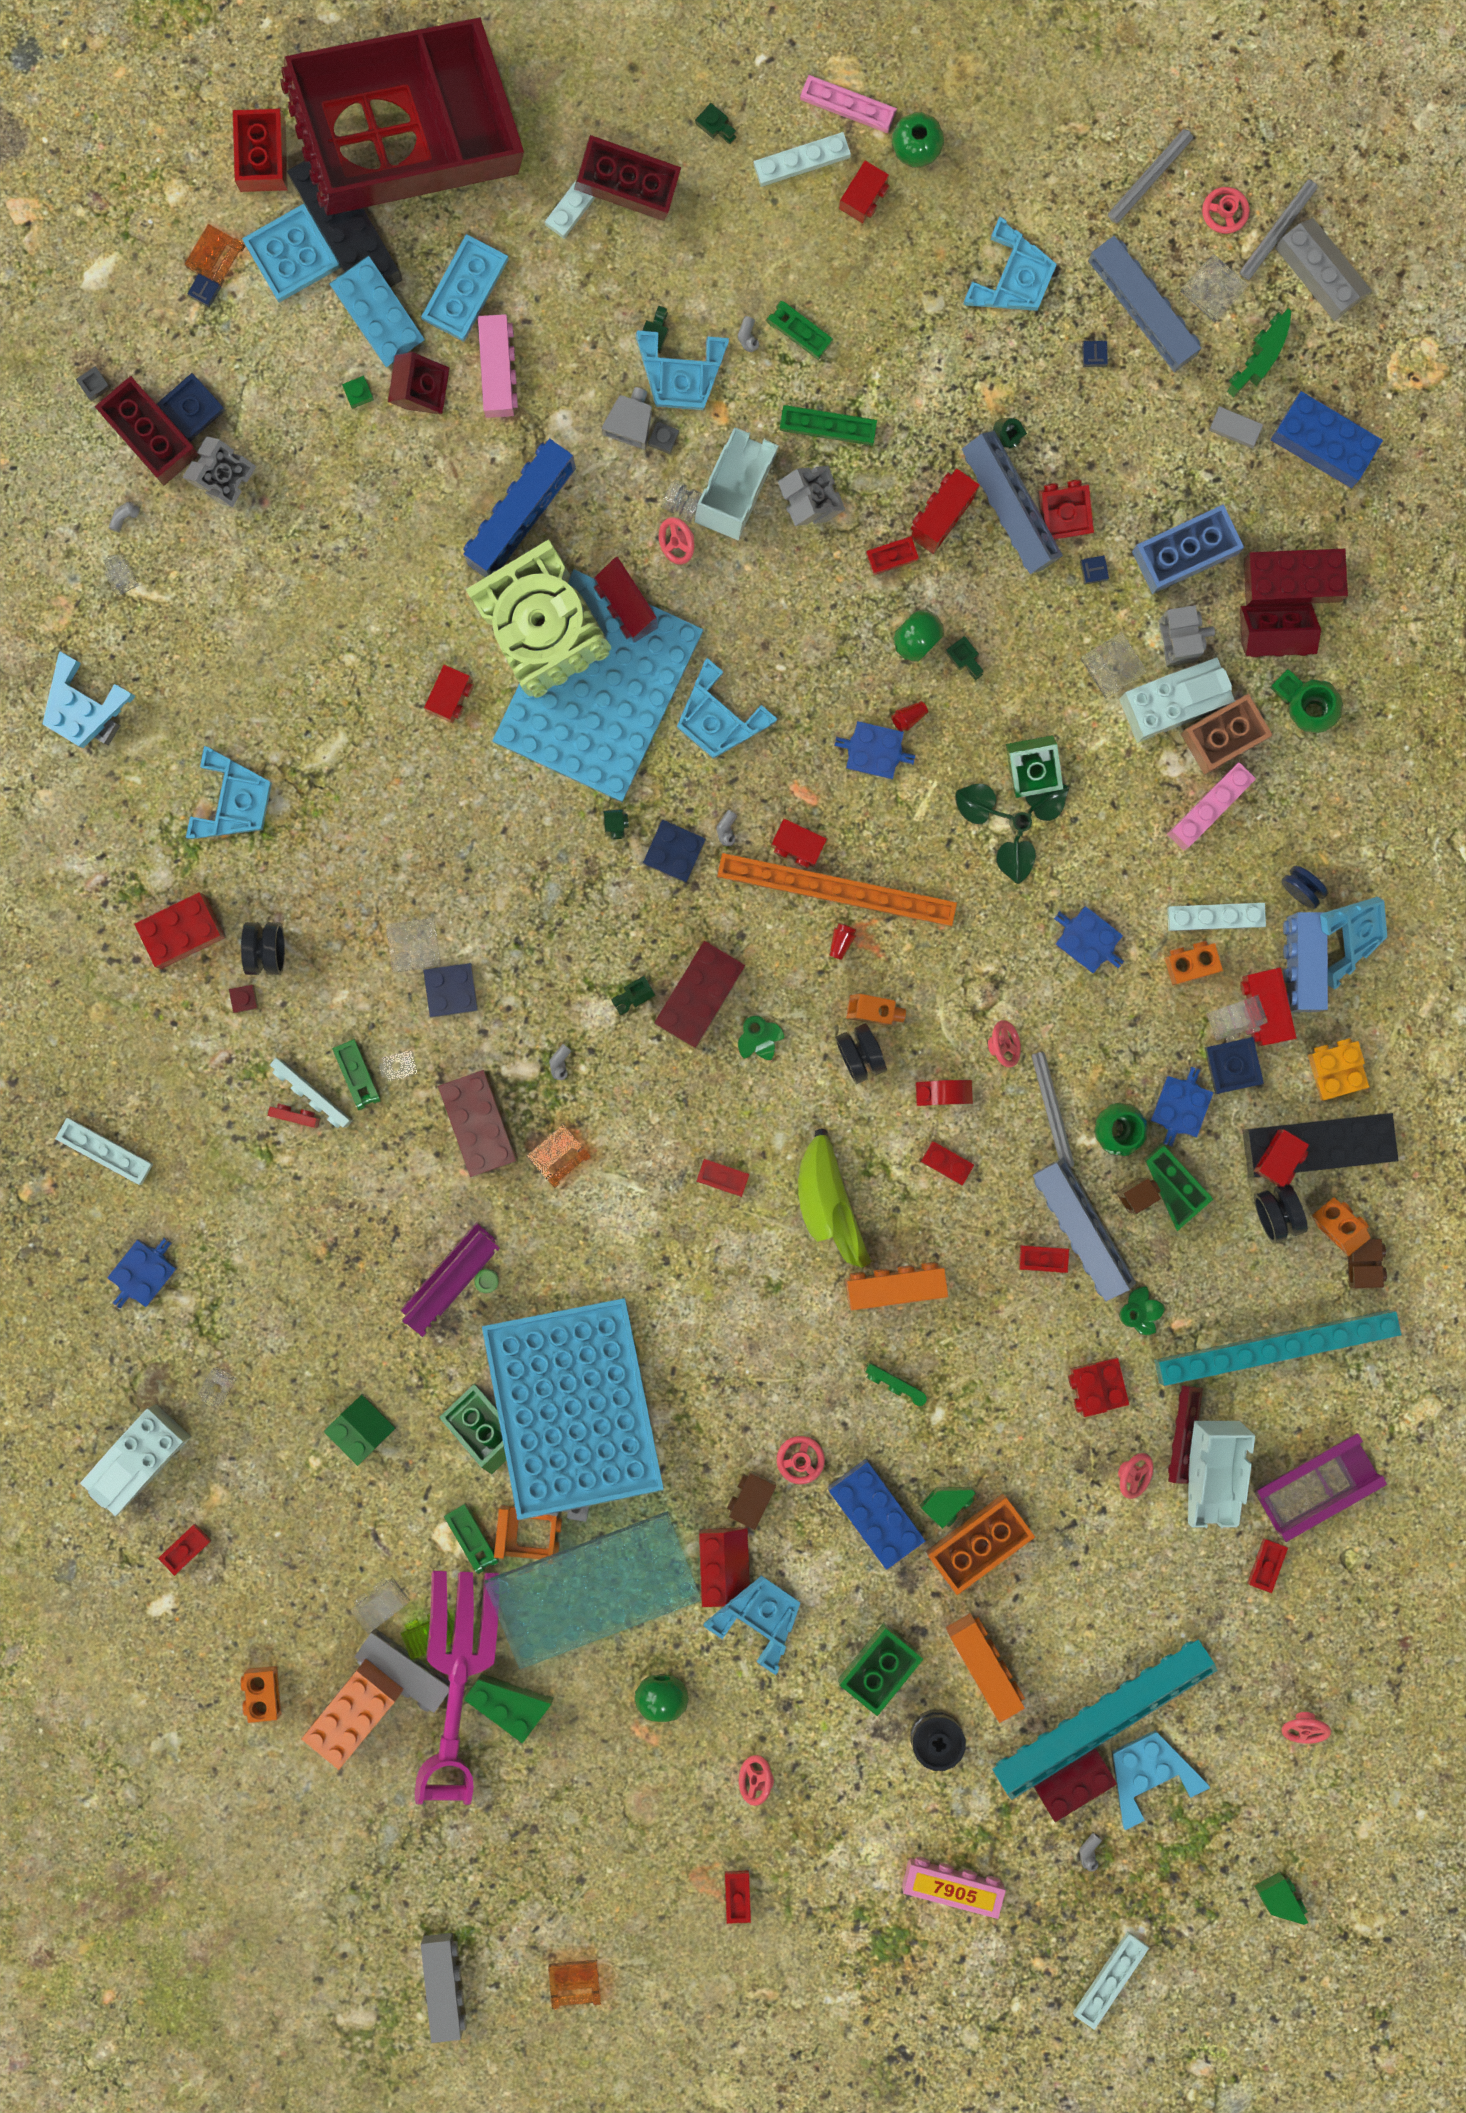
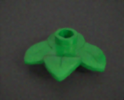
(759, 1042)
(1145, 1311)

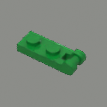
(800, 330)
(356, 1073)
(895, 1384)
(470, 1538)

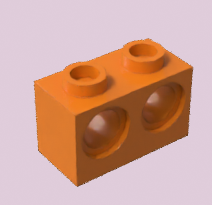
(1195, 968)
(1338, 1228)
(268, 1694)

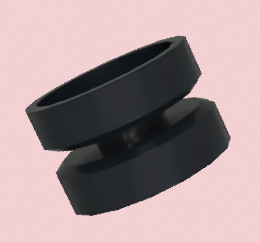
(262, 948)
(863, 1052)
(1280, 1213)
(941, 1754)

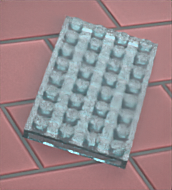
(593, 1590)

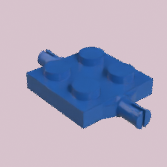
(874, 750)
(1089, 939)
(1181, 1106)
(142, 1272)

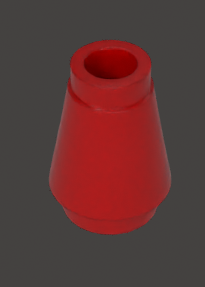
(908, 716)
(841, 940)

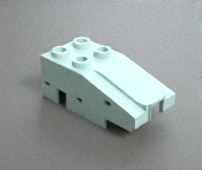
(735, 484)
(1177, 699)
(135, 1459)
(1218, 1472)

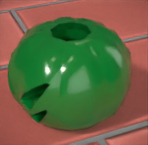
(914, 151)
(918, 635)
(1318, 693)
(1133, 1133)
(661, 1698)

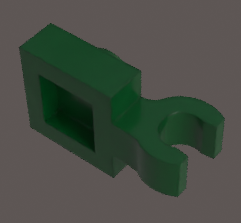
(715, 122)
(657, 326)
(964, 655)
(635, 994)

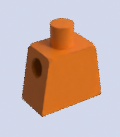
(866, 1009)

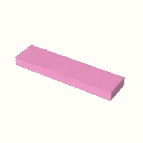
(848, 104)

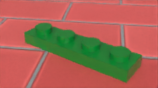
(828, 425)

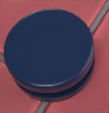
(1304, 887)

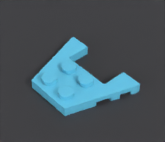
(1023, 278)
(679, 381)
(73, 712)
(711, 723)
(241, 799)
(1363, 932)
(766, 1611)
(1145, 1765)

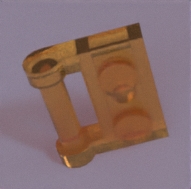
(208, 251)
(553, 1149)
(573, 1977)

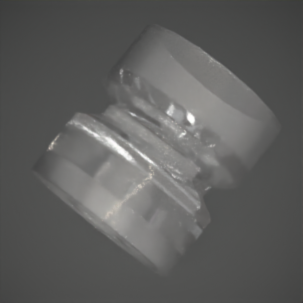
(681, 500)

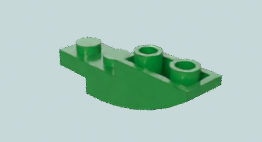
(1264, 354)

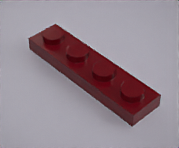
(1188, 1412)

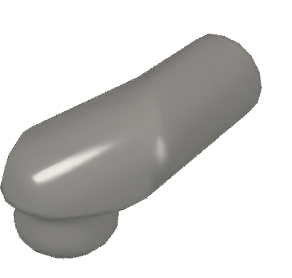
(745, 336)
(121, 513)
(724, 829)
(557, 1063)
(1087, 1852)

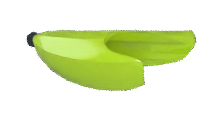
(825, 1201)

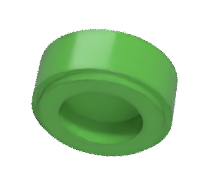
(486, 1281)

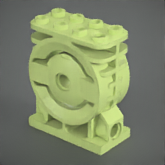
(514, 602)

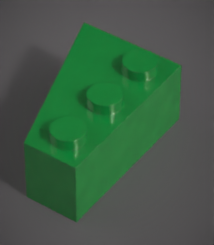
(1179, 1189)
(507, 1705)

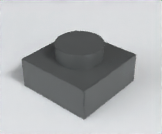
(93, 383)
(663, 438)
(108, 732)

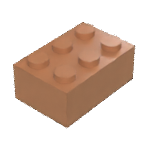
(1226, 734)

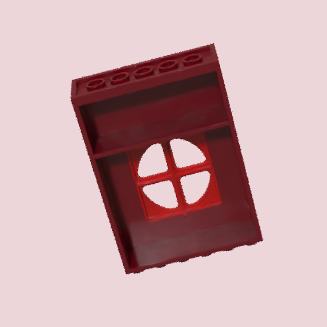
(443, 83)

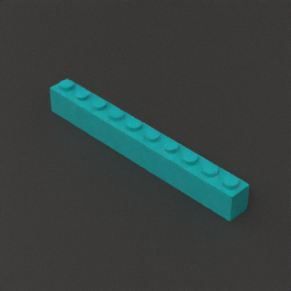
(1277, 1347)
(1104, 1719)

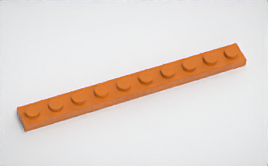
(837, 889)

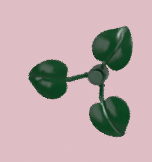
(1012, 858)

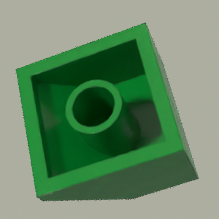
(1034, 766)
(359, 1429)

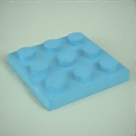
(291, 253)

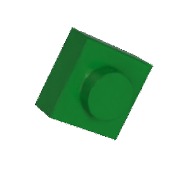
(357, 392)
(1286, 685)

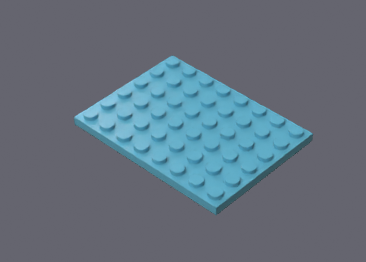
(606, 716)
(572, 1409)

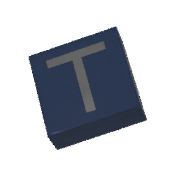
(204, 290)
(1094, 354)
(1094, 570)

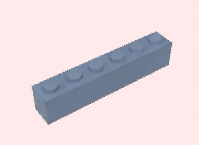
(1144, 303)
(1011, 502)
(1084, 1229)

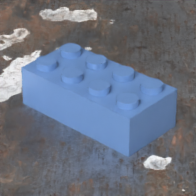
(1187, 549)
(1306, 962)

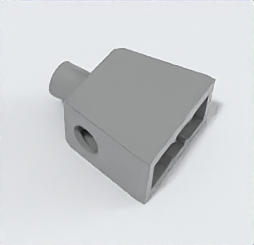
(629, 420)

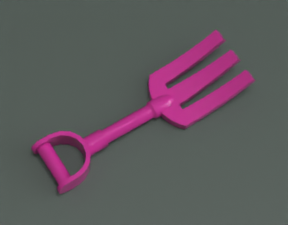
(459, 1665)

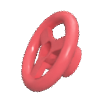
(1231, 201)
(679, 539)
(1000, 1044)
(783, 1464)
(1133, 1474)
(1306, 1726)
(758, 1780)

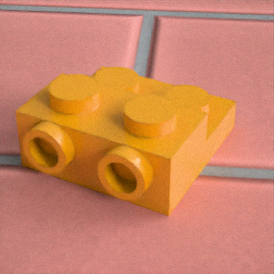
(1338, 1069)

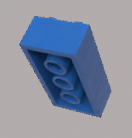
(1326, 439)
(876, 1514)

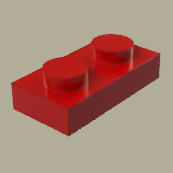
(892, 555)
(304, 1117)
(947, 1163)
(722, 1177)
(1043, 1259)
(184, 1549)
(1267, 1565)
(737, 1897)

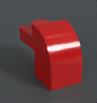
(944, 1092)

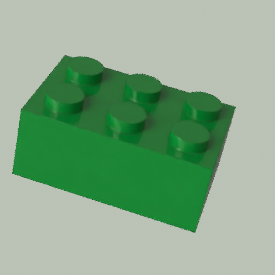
(880, 1669)

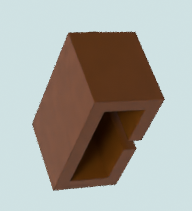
(1139, 1195)
(1366, 1266)
(751, 1500)

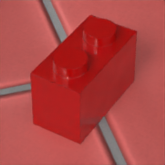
(864, 191)
(448, 694)
(798, 843)
(1282, 1158)

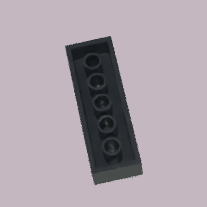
(346, 233)
(1331, 1142)

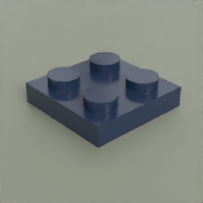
(190, 407)
(674, 851)
(450, 990)
(1234, 1065)

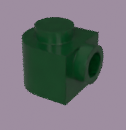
(1009, 431)
(615, 823)

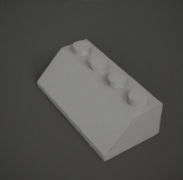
(1322, 268)

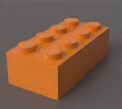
(897, 1287)
(980, 1544)
(982, 1662)
(352, 1714)

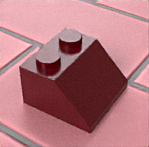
(418, 383)

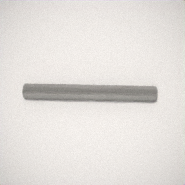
(1150, 176)
(1278, 229)
(1052, 1107)

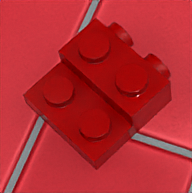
(1067, 509)
(1098, 1387)

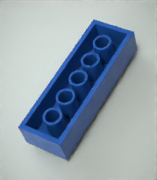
(520, 508)

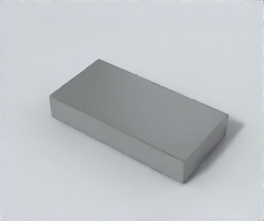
(1235, 427)

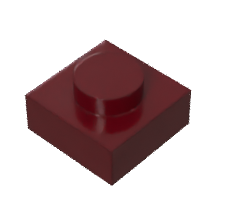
(243, 998)

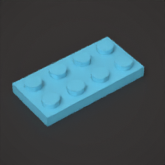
(465, 288)
(376, 311)

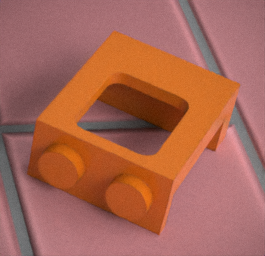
(507, 1533)

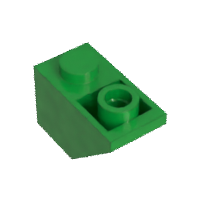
(946, 1502)
(1279, 1899)

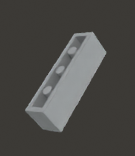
(413, 1675)
(442, 1988)

